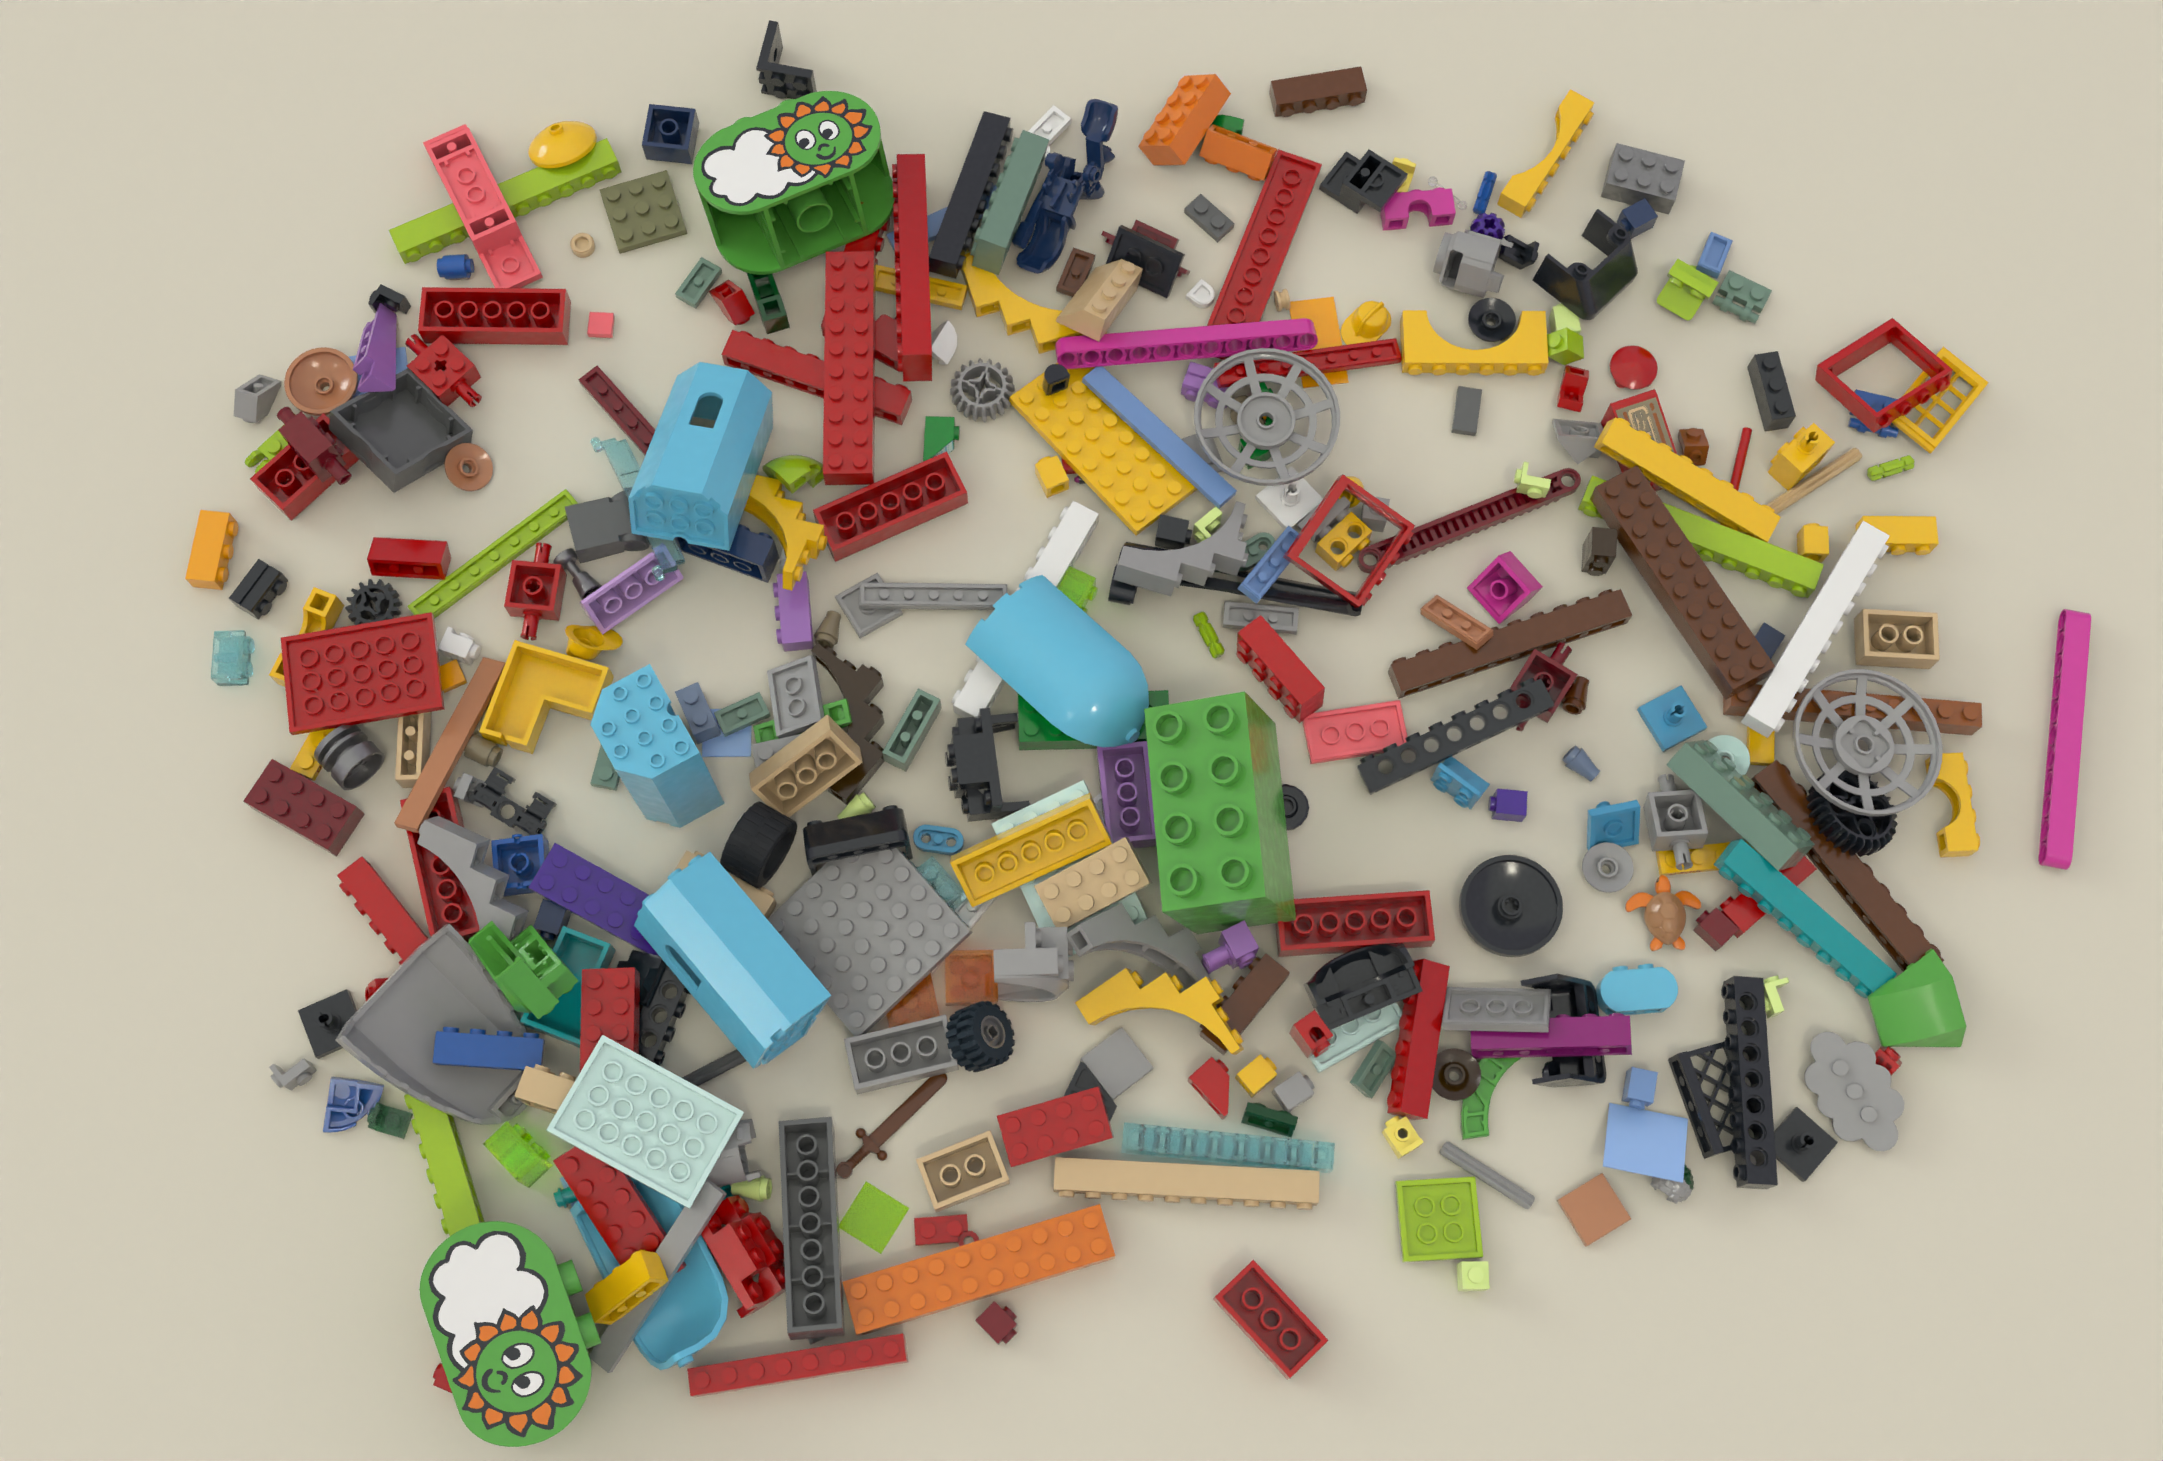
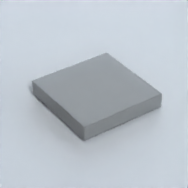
(864, 620)
(1117, 1063)

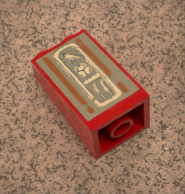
(1643, 414)

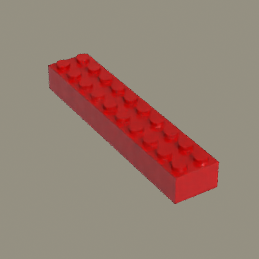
(912, 268)
(849, 368)

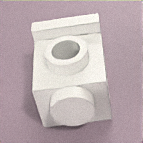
(459, 647)

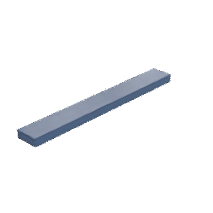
(1159, 436)

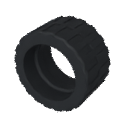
(758, 844)

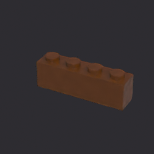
(1318, 92)
(1249, 997)

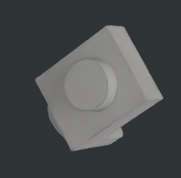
(465, 787)
(297, 1075)

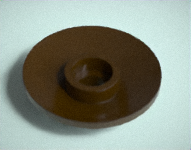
(1465, 1066)

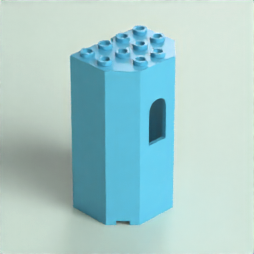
(699, 475)
(653, 751)
(732, 960)

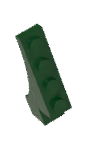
(769, 302)

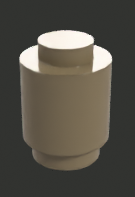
(483, 751)

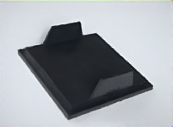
(650, 971)

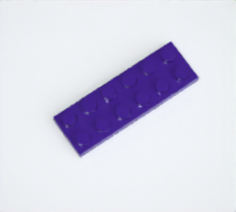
(592, 895)

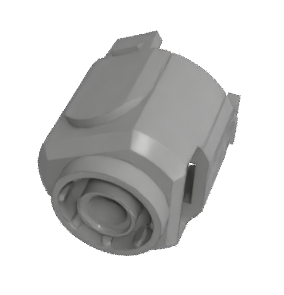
(1468, 262)
(732, 1163)

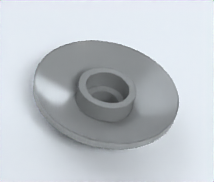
(1613, 857)

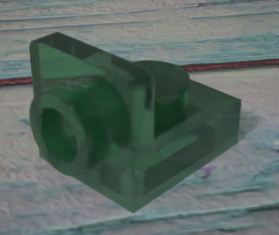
(389, 1120)

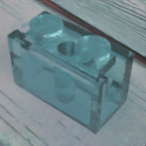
(232, 658)

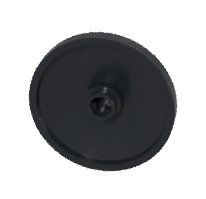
(1510, 906)

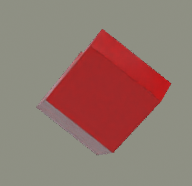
(1572, 388)

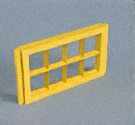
(1967, 374)

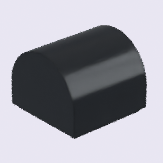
(1055, 379)

